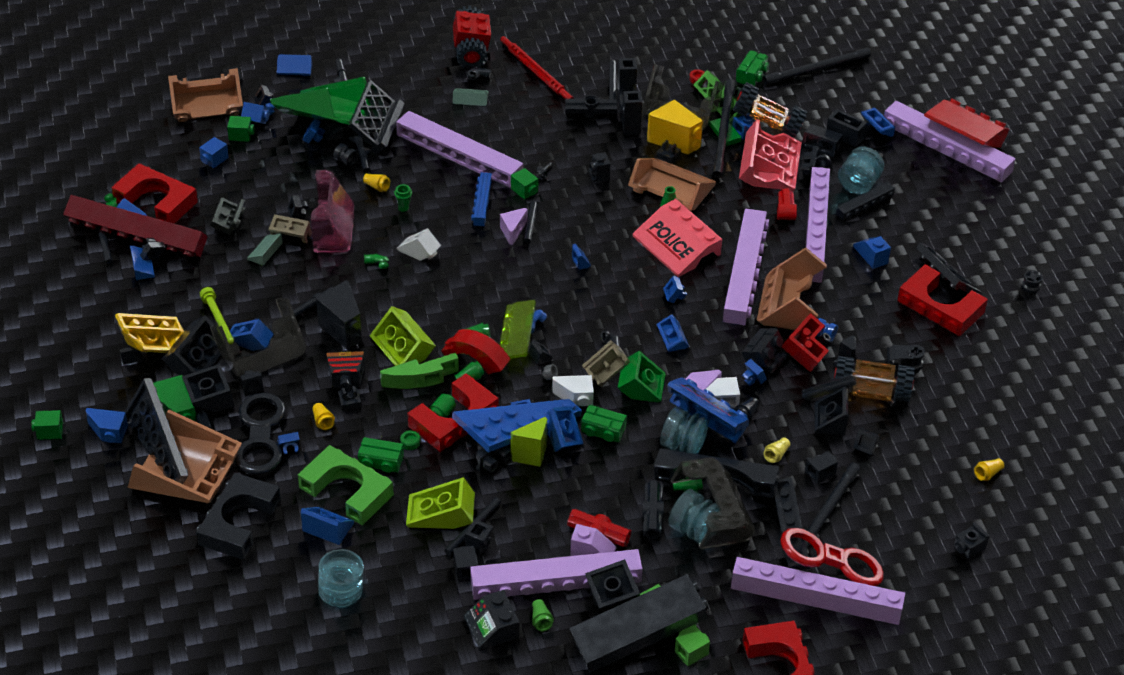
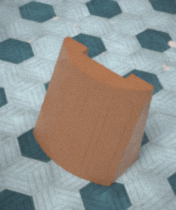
(204, 454)

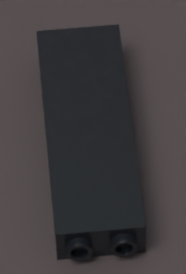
(639, 622)

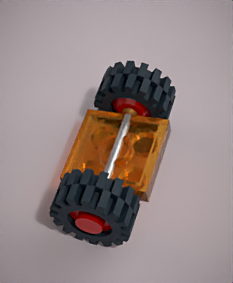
(769, 111)
(877, 379)

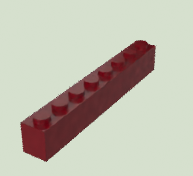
(134, 225)

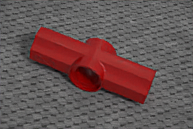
(615, 533)

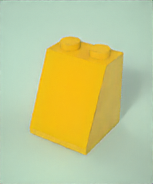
(676, 125)

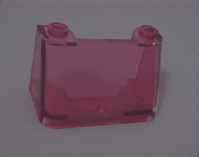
(334, 216)

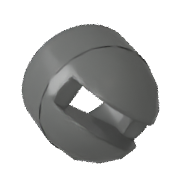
(549, 372)

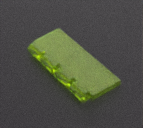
(517, 328)

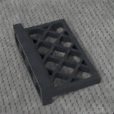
(386, 123)

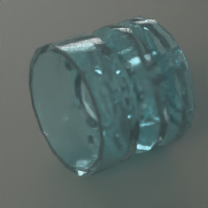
(861, 170)
(684, 431)
(690, 514)
(340, 577)

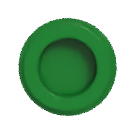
(410, 440)

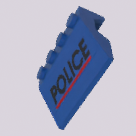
(702, 402)

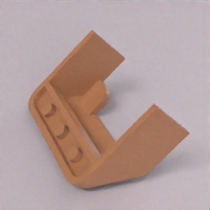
(782, 289)

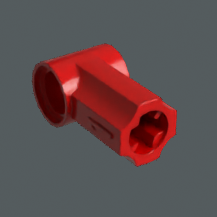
(786, 208)

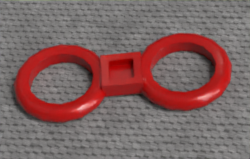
(831, 556)

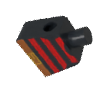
(345, 369)

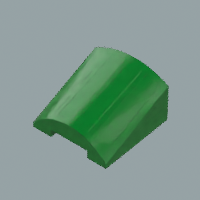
(327, 102)

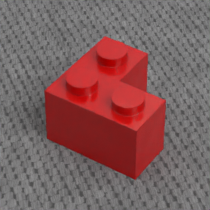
(804, 346)

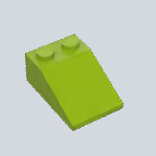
(442, 506)

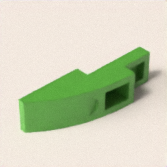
(417, 375)

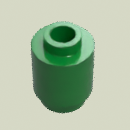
(443, 405)

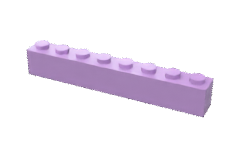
(951, 143)
(457, 147)
(818, 215)
(745, 267)
(547, 574)
(817, 590)

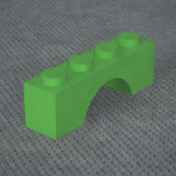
(691, 642)

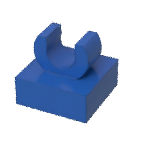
(314, 132)
(674, 290)
(753, 373)
(287, 440)

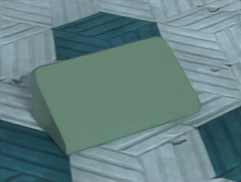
(470, 97)
(266, 249)

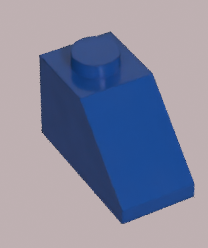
(874, 251)
(251, 335)
(107, 424)

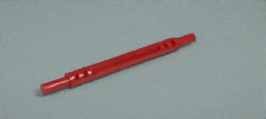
(536, 68)

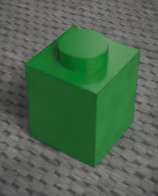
(240, 128)
(524, 183)
(48, 424)

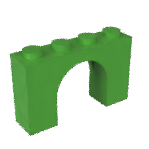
(334, 465)

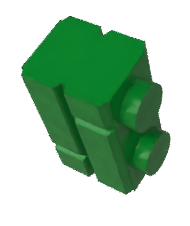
(752, 68)
(603, 423)
(381, 454)

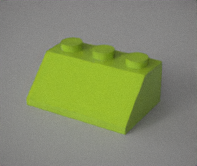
(401, 338)

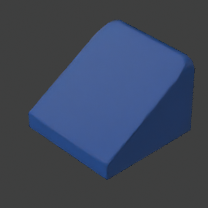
(579, 258)

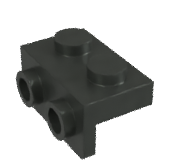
(227, 215)

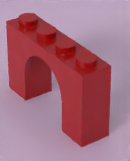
(143, 179)
(954, 317)
(442, 431)
(780, 640)

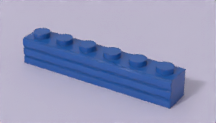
(482, 197)

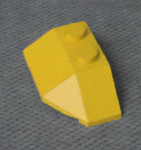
(149, 332)

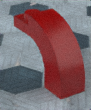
(478, 346)

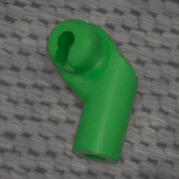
(111, 200)
(376, 258)

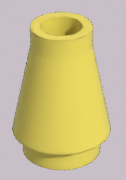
(776, 450)

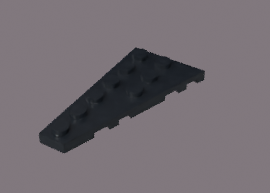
(154, 432)

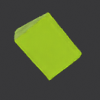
(529, 443)

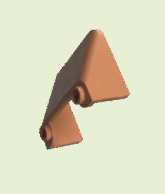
(656, 175)

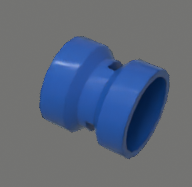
(830, 329)

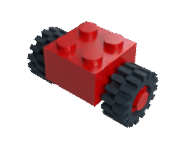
(471, 37)

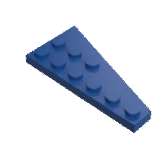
(494, 425)

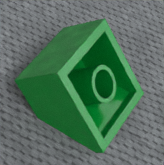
(641, 379)

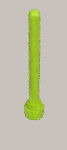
(208, 297)

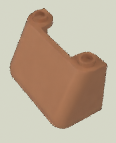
(206, 97)

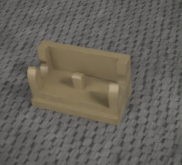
(290, 227)
(606, 363)

